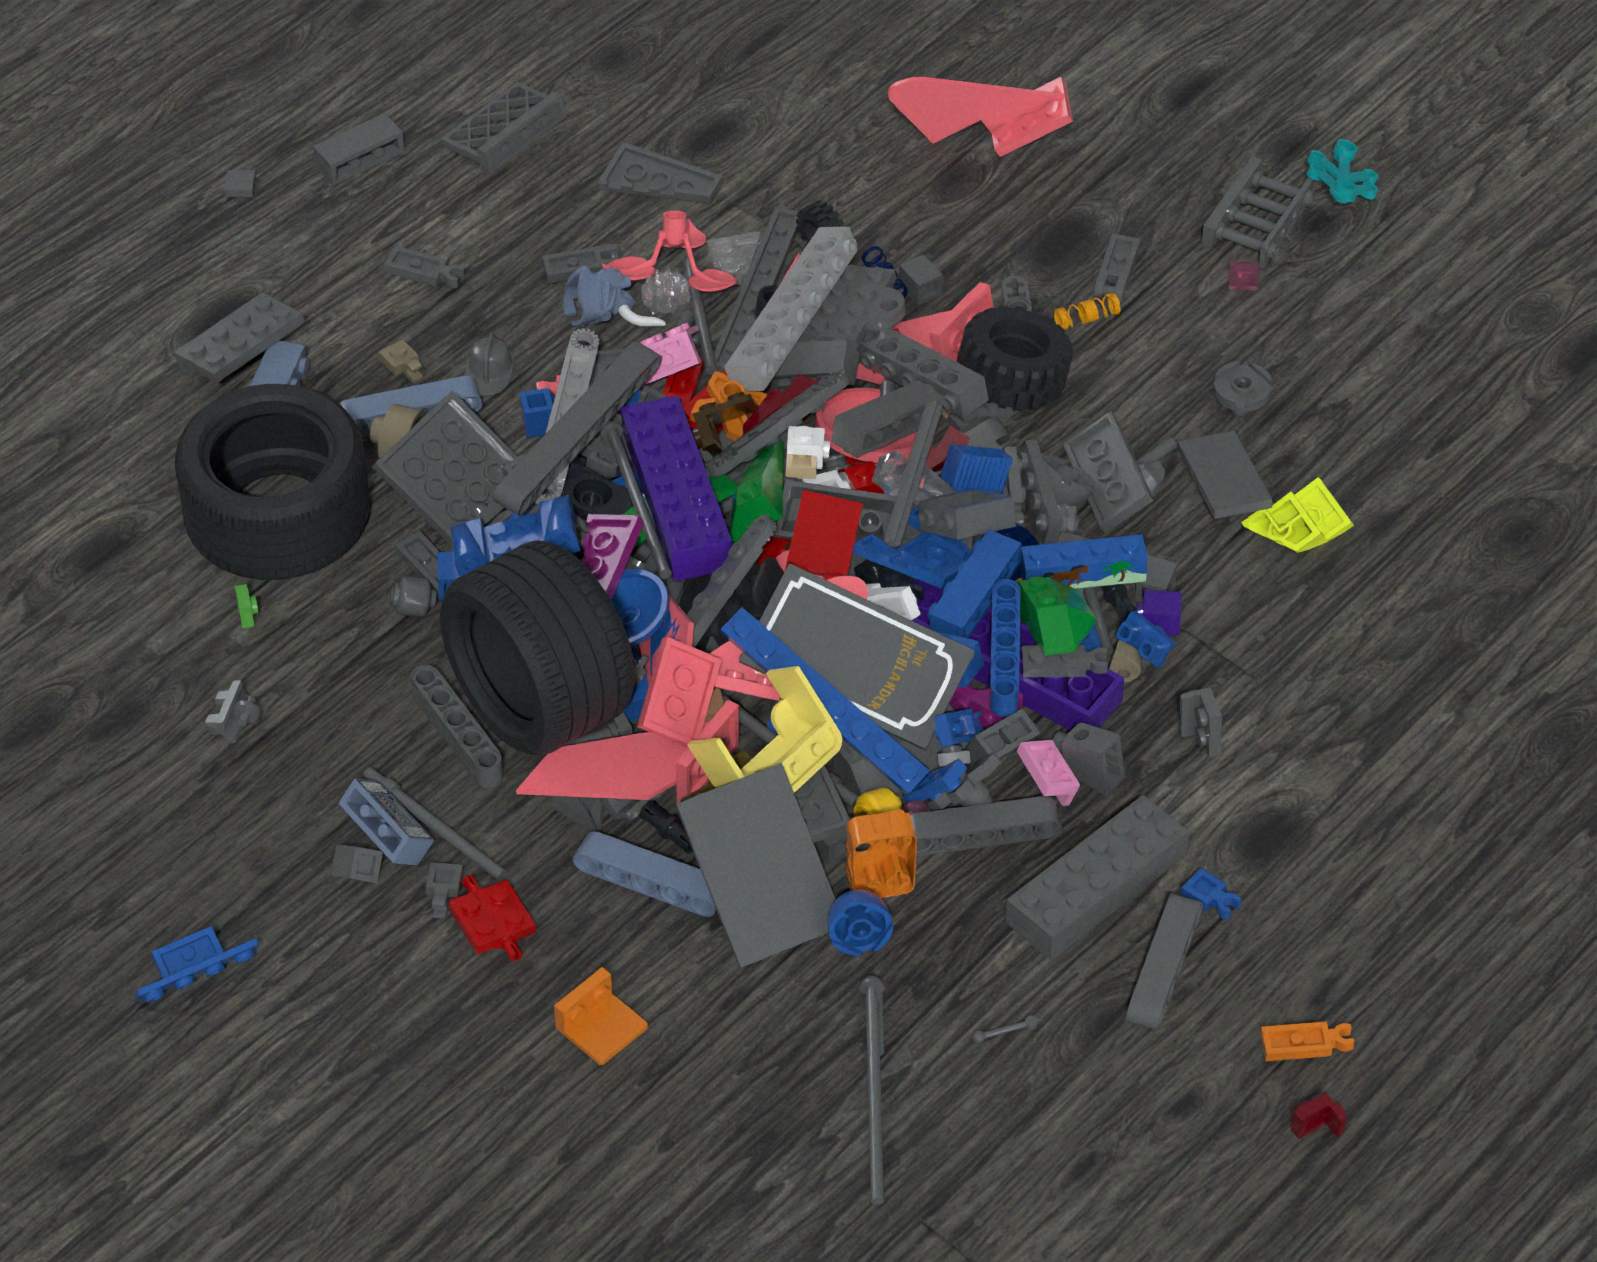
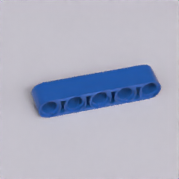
(1005, 647)

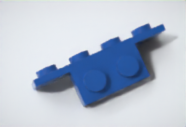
(189, 958)

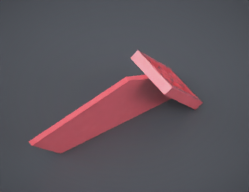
(630, 765)

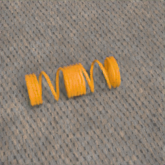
(1087, 311)

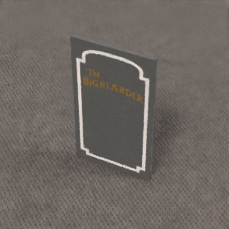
(868, 653)

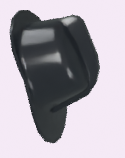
(596, 495)

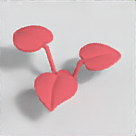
(676, 233)

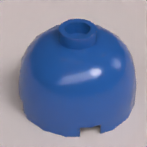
(859, 922)

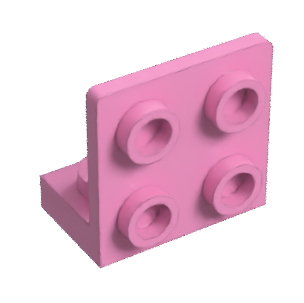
(676, 350)

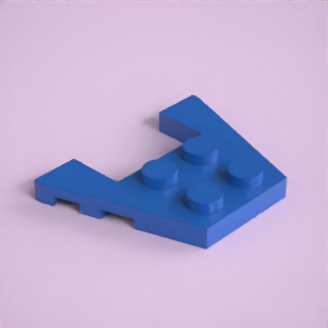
(926, 558)

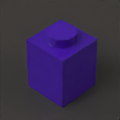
(1162, 609)

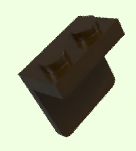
(713, 414)

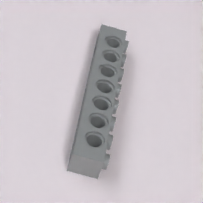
(791, 308)

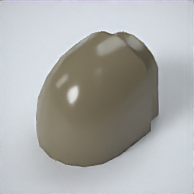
(1126, 661)

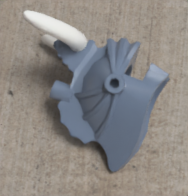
(600, 295)

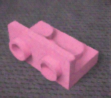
(1049, 770)

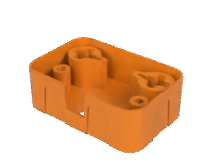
(890, 861)

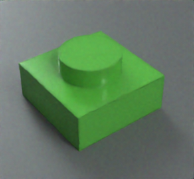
(246, 605)

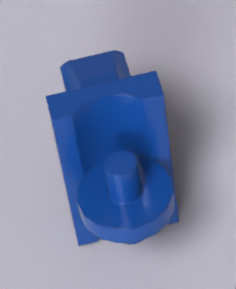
(1146, 638)

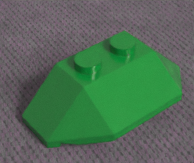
(1054, 614)

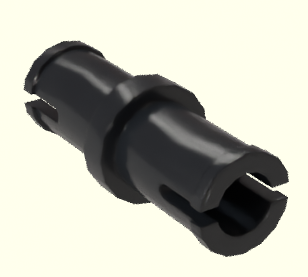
(668, 826)

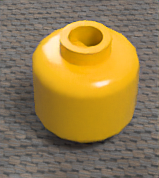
(876, 802)

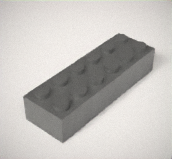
(1096, 877)

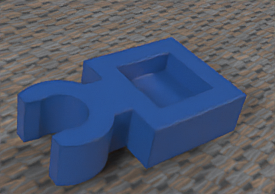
(1211, 892)

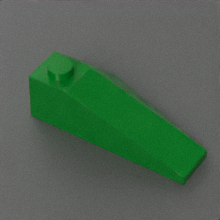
(759, 491)

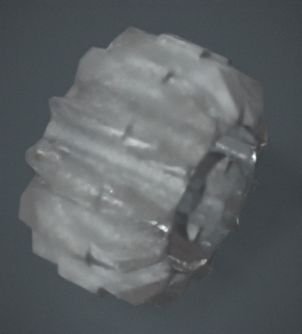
(665, 292)

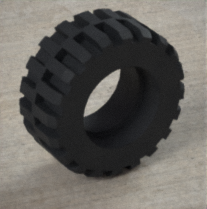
(1018, 355)

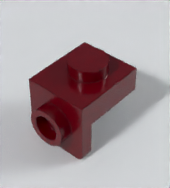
(1316, 1113)

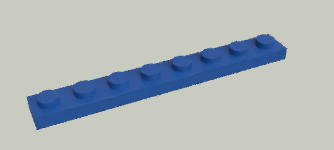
(854, 725)

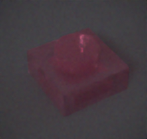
(1243, 275)

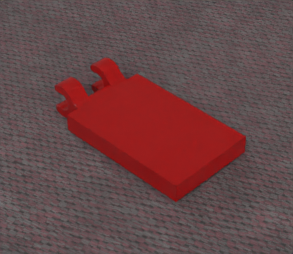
(824, 534)

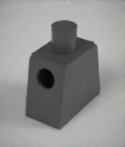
(1093, 756)

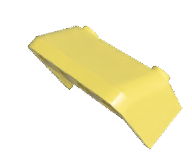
(803, 743)

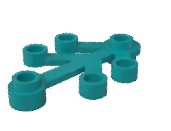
(1343, 188)

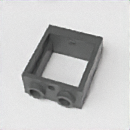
(966, 513)

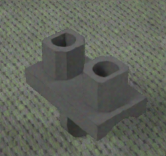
(235, 711)

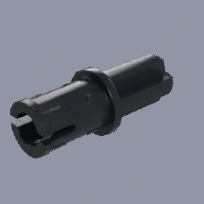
(1118, 597)

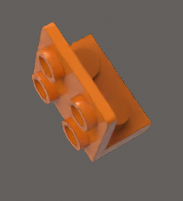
(597, 1018)

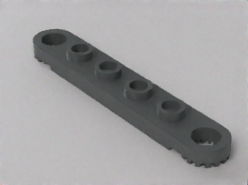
(769, 430)
(729, 575)

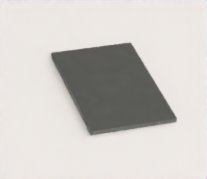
(759, 864)

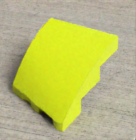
(1301, 519)

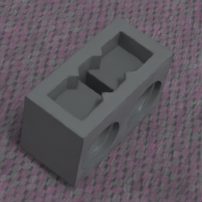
(1003, 738)

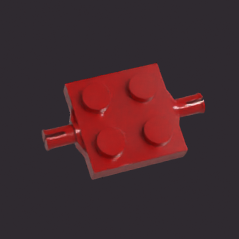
(492, 917)

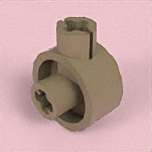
(394, 426)

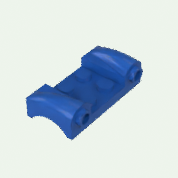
(479, 545)

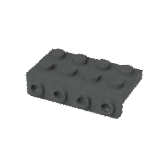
(238, 338)

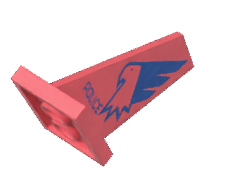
(678, 680)

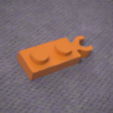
(1304, 1040)

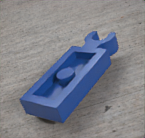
(957, 727)
(940, 780)

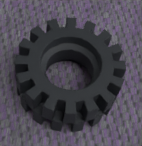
(815, 216)

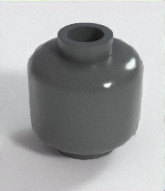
(412, 596)

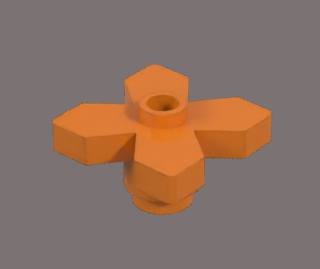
(719, 389)

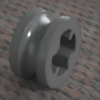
(835, 462)

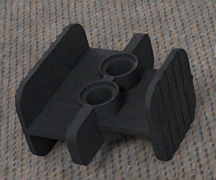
(751, 594)

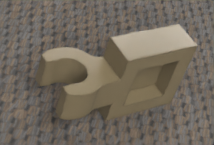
(402, 358)

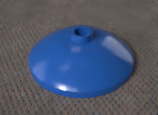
(641, 604)

